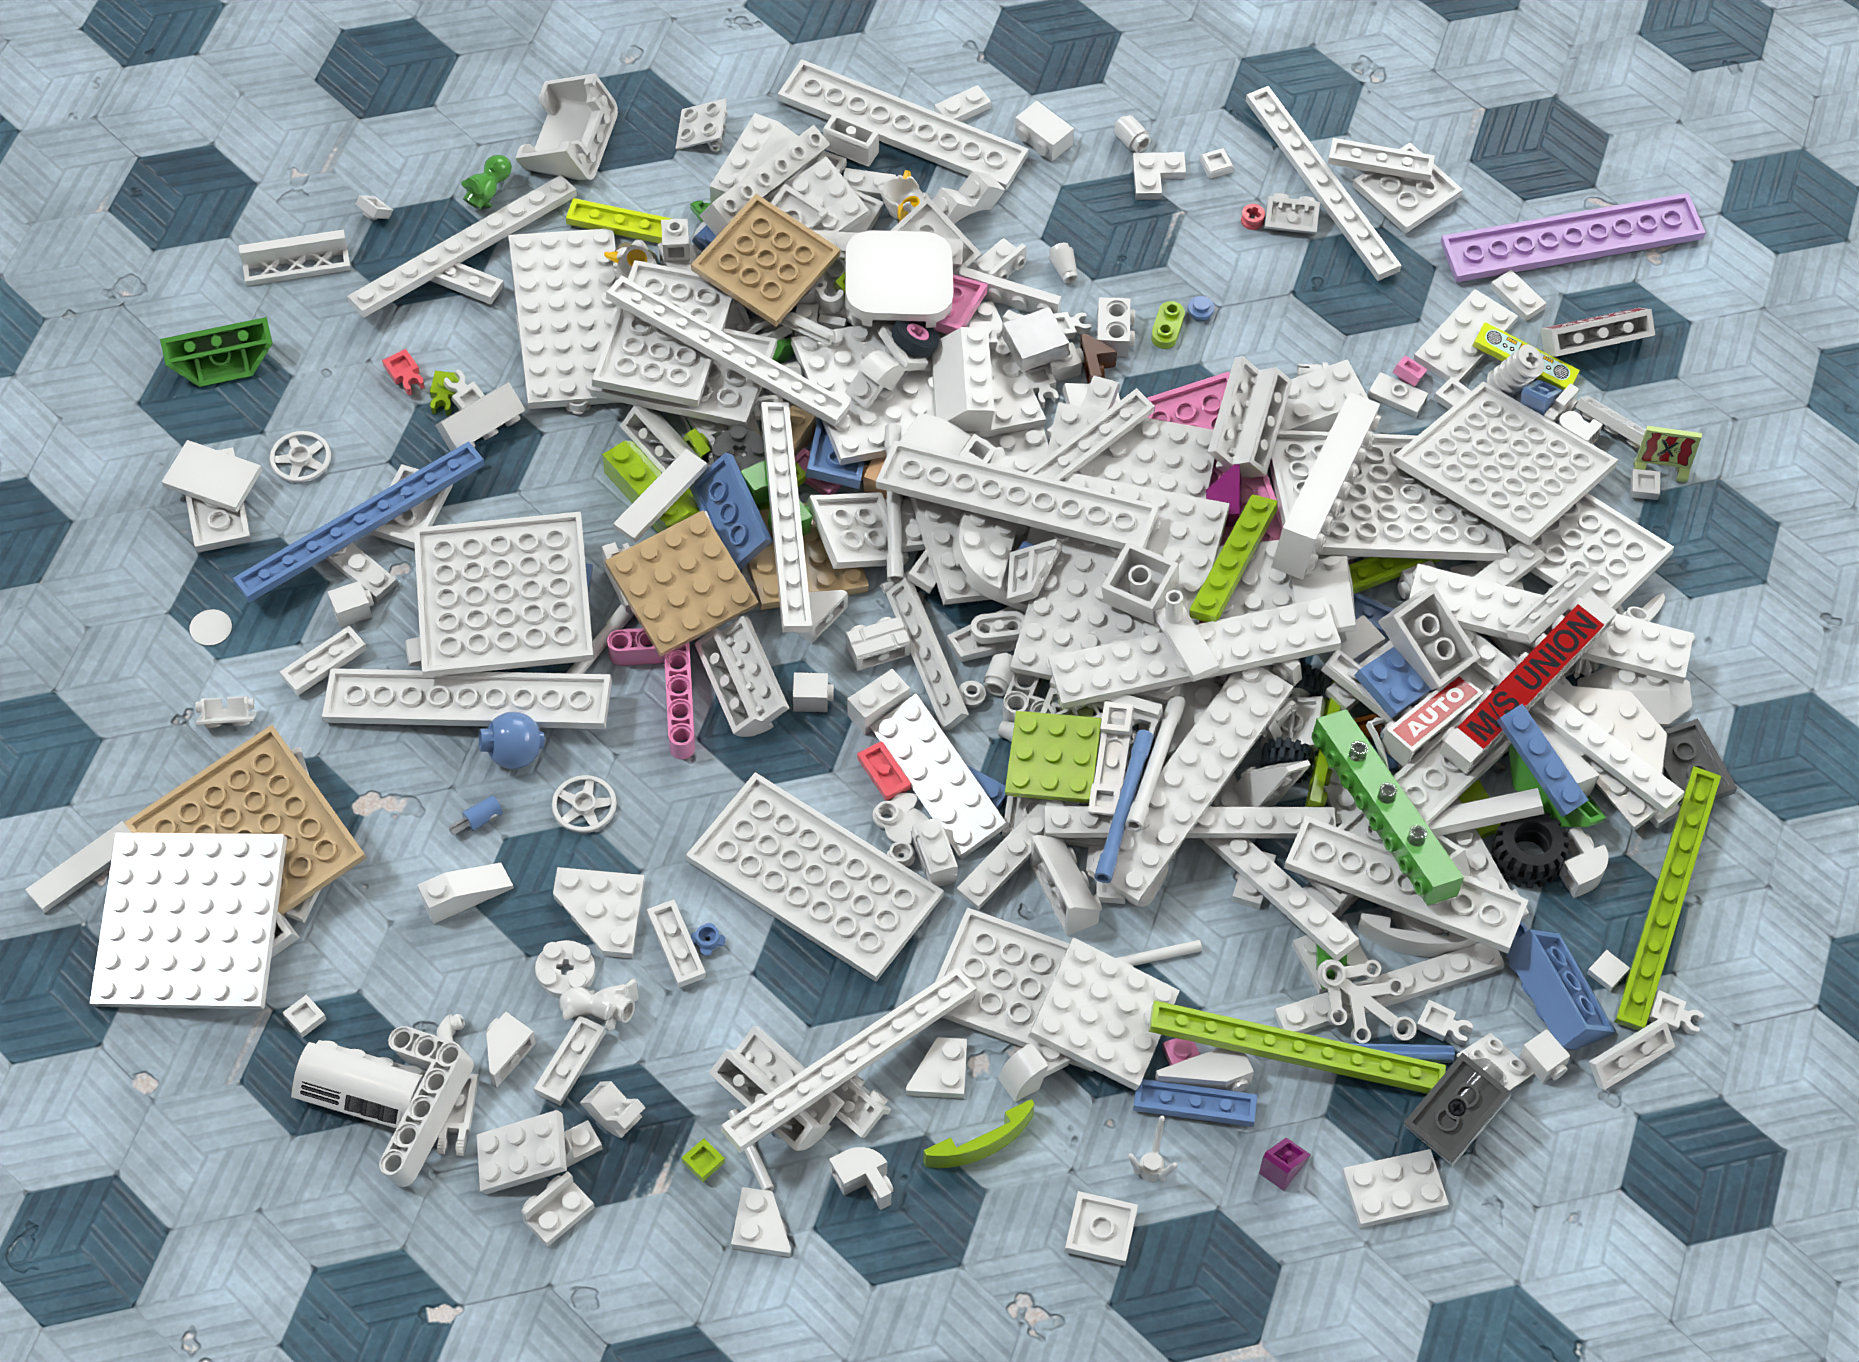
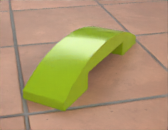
(948, 1155)

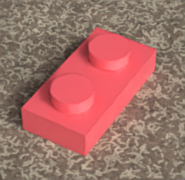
(883, 771)

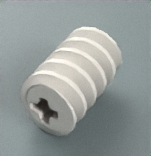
(1517, 370)

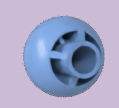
(512, 740)

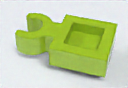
(439, 393)

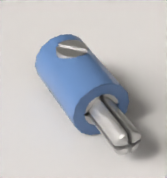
(478, 815)

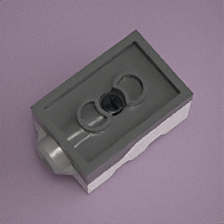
(1459, 1107)

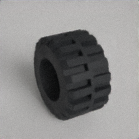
(1525, 867)

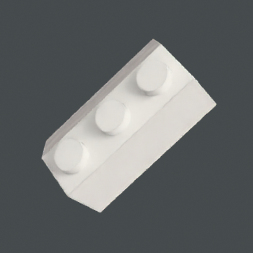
(1064, 884)

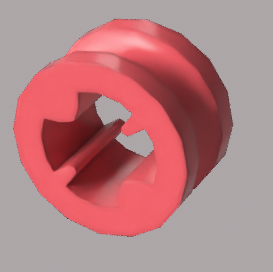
(1257, 222)

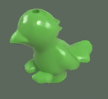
(483, 186)

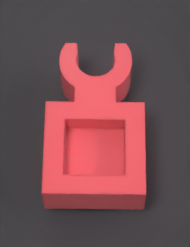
(403, 369)

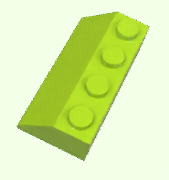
(634, 473)

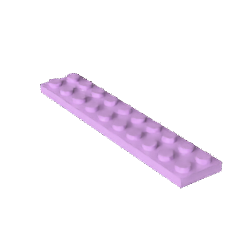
(1572, 237)

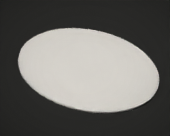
(210, 627)

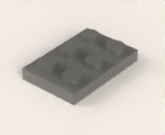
(1691, 747)

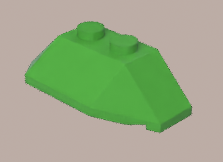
(218, 352)
(1523, 779)

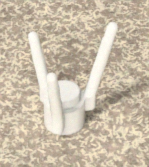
(1151, 1163)

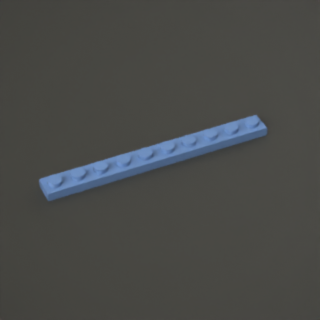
(358, 522)

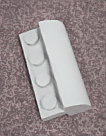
(742, 678)

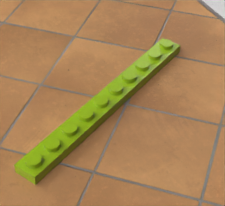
(1667, 899)
(1294, 1047)

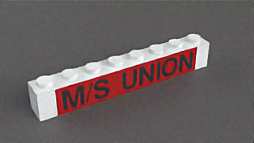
(1528, 681)

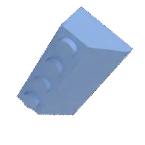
(1558, 989)

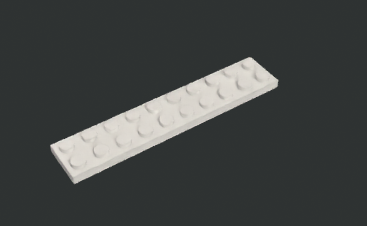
(903, 123)
(1017, 496)
(1625, 644)
(1153, 664)
(466, 698)
(1196, 776)
(1430, 785)

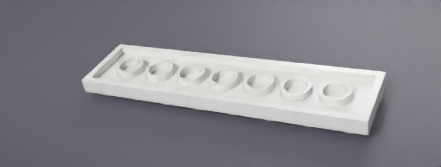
(1373, 874)

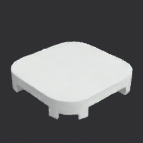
(898, 277)

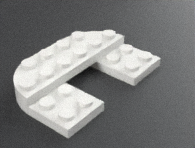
(985, 545)

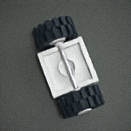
(1297, 730)

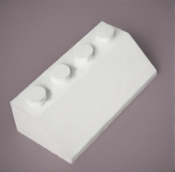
(964, 379)

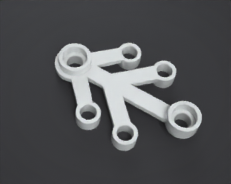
(1361, 998)

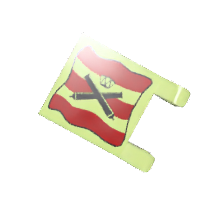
(1668, 448)

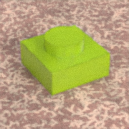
(697, 442)
(703, 1160)

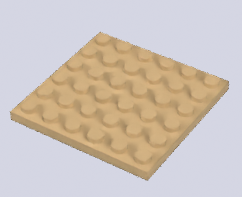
(261, 792)

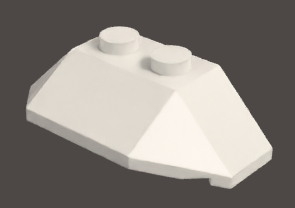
(1660, 697)

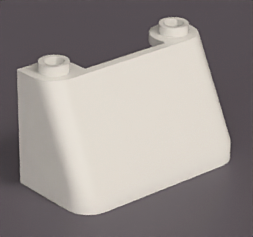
(575, 128)

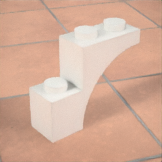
(976, 194)

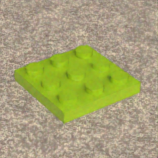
(1053, 756)

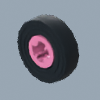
(915, 337)

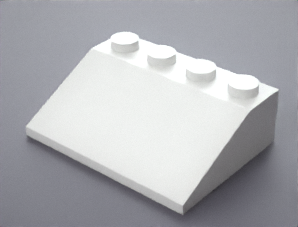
(756, 145)

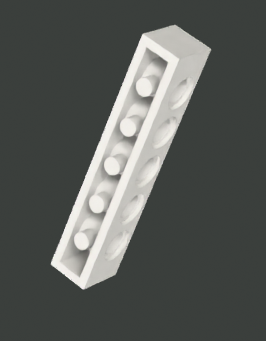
(765, 178)

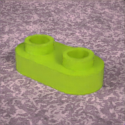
(1169, 323)

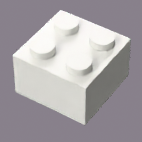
(1140, 582)

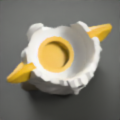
(901, 195)
(625, 255)

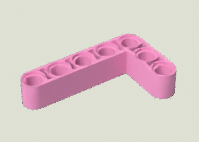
(676, 680)

